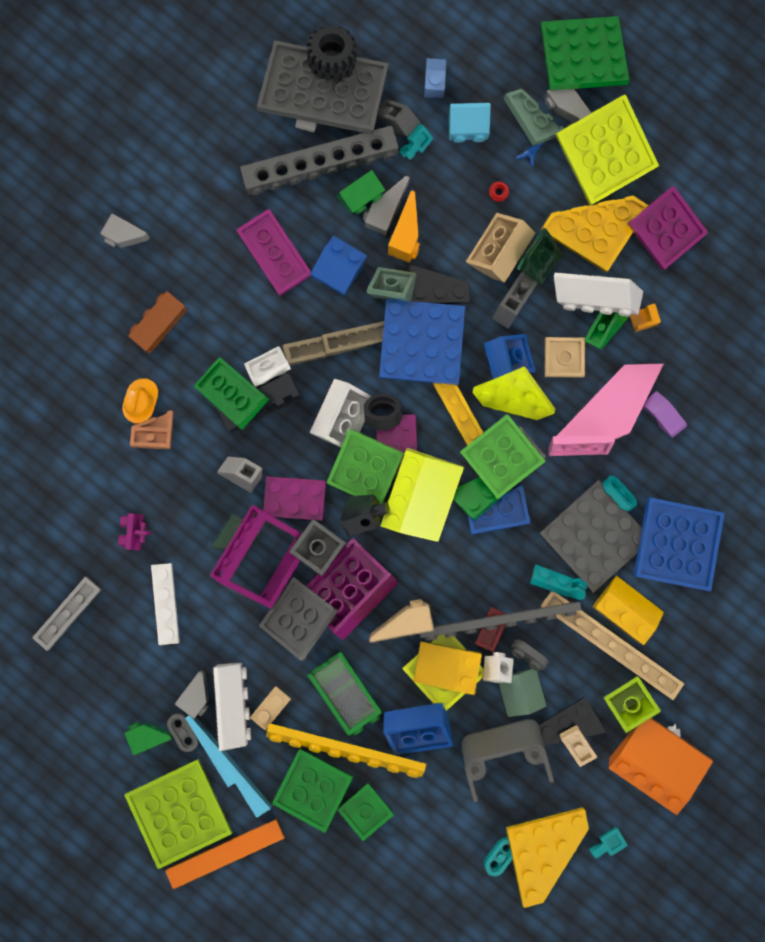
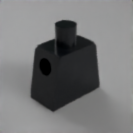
(362, 514)

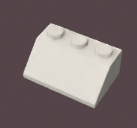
(340, 412)

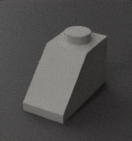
(122, 233)
(195, 697)

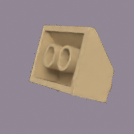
(501, 247)

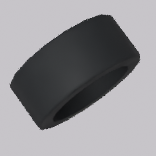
(385, 422)

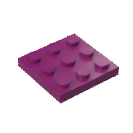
(667, 228)

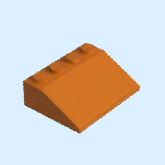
(660, 764)

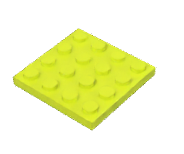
(607, 149)

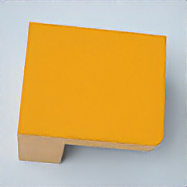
(645, 319)

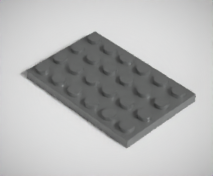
(299, 94)

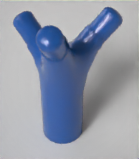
(530, 153)

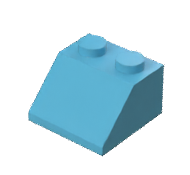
(469, 122)

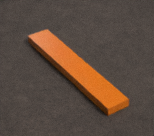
(224, 853)

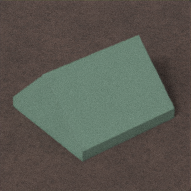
(392, 284)
(523, 693)

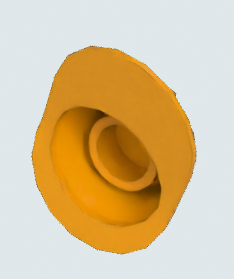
(140, 400)

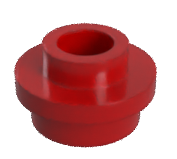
(501, 186)

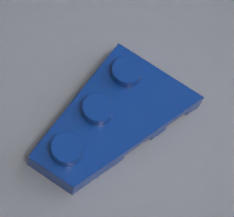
(503, 514)

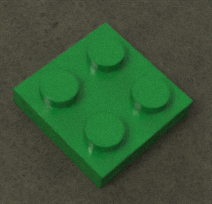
(365, 811)

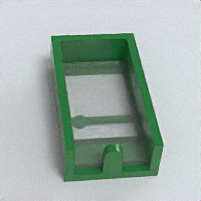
(345, 694)

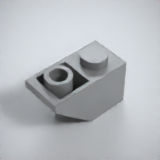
(241, 472)

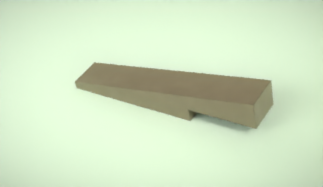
(333, 343)

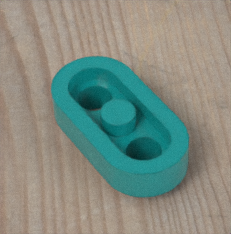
(619, 493)
(501, 856)

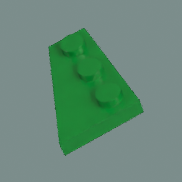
(474, 498)

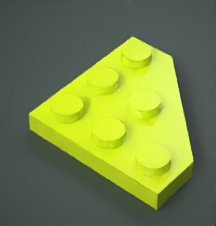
(515, 394)

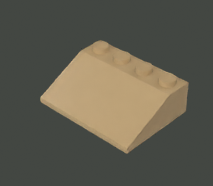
(409, 620)

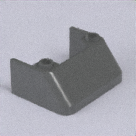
(499, 742)

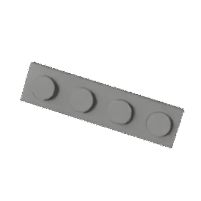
(66, 613)

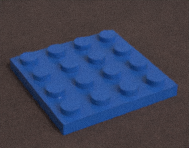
(422, 342)
(679, 544)

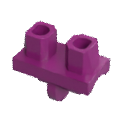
(135, 531)

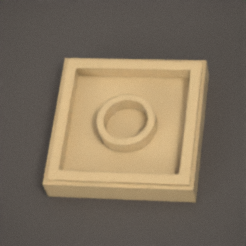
(564, 357)

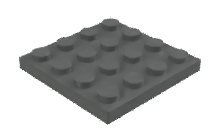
(594, 536)

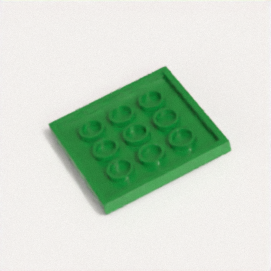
(584, 53)

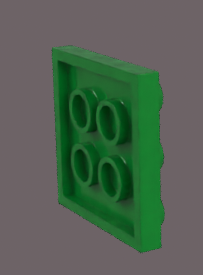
(312, 790)

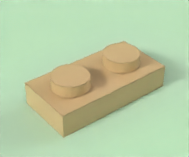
(270, 707)
(578, 746)

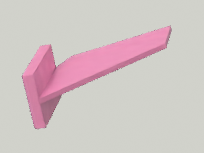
(608, 413)

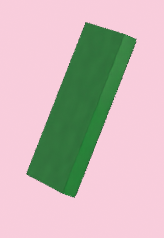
(231, 393)

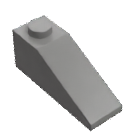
(566, 104)
(384, 210)

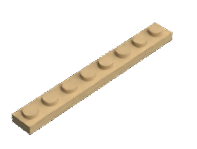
(618, 649)

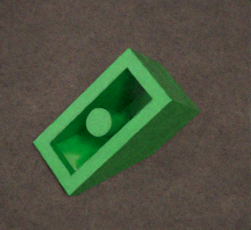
(145, 737)

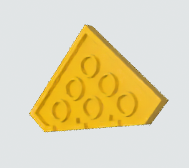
(595, 230)
(543, 850)

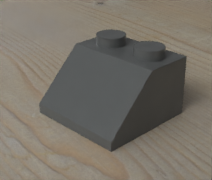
(317, 547)

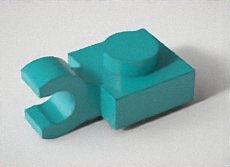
(419, 140)
(610, 842)

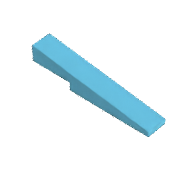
(229, 769)

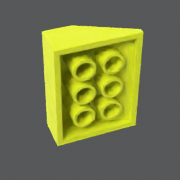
(422, 495)

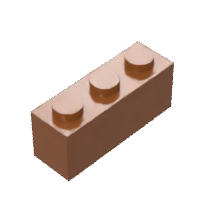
(157, 322)

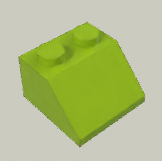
(632, 704)

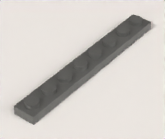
(508, 619)

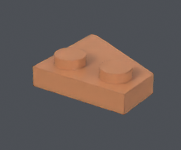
(154, 433)

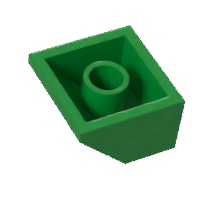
(360, 193)

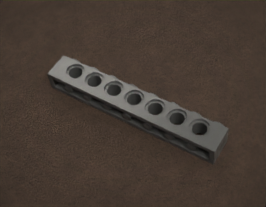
(308, 157)

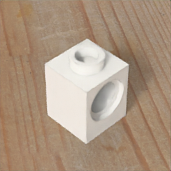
(498, 668)

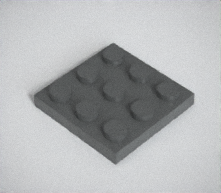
(298, 618)

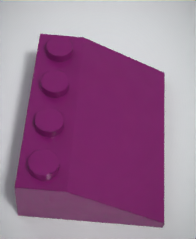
(352, 586)

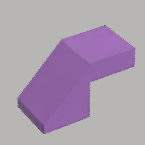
(665, 414)

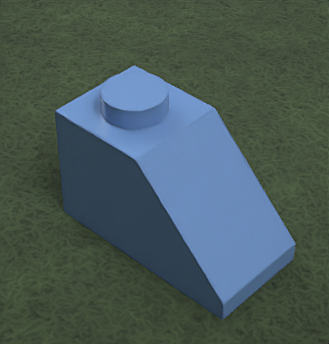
(435, 78)

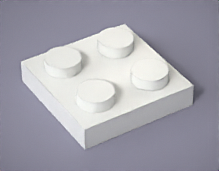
(267, 366)

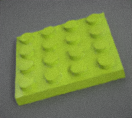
(178, 813)

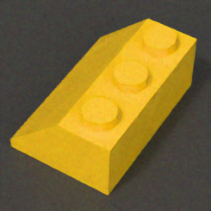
(628, 610)

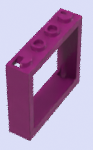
(237, 549)

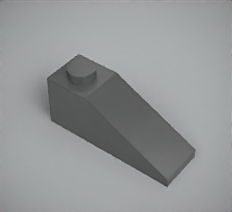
(514, 300)

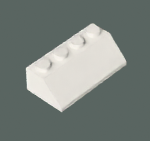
(598, 294)
(231, 705)

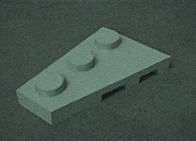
(532, 120)

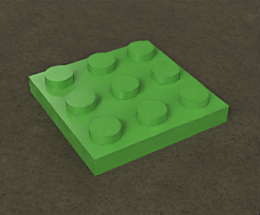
(502, 456)
(365, 466)

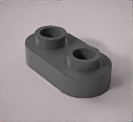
(524, 651)
(181, 733)

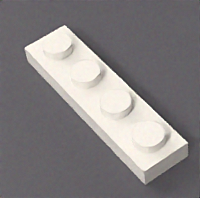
(165, 604)

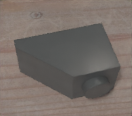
(397, 116)

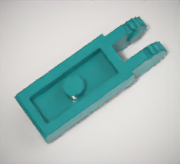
(558, 583)

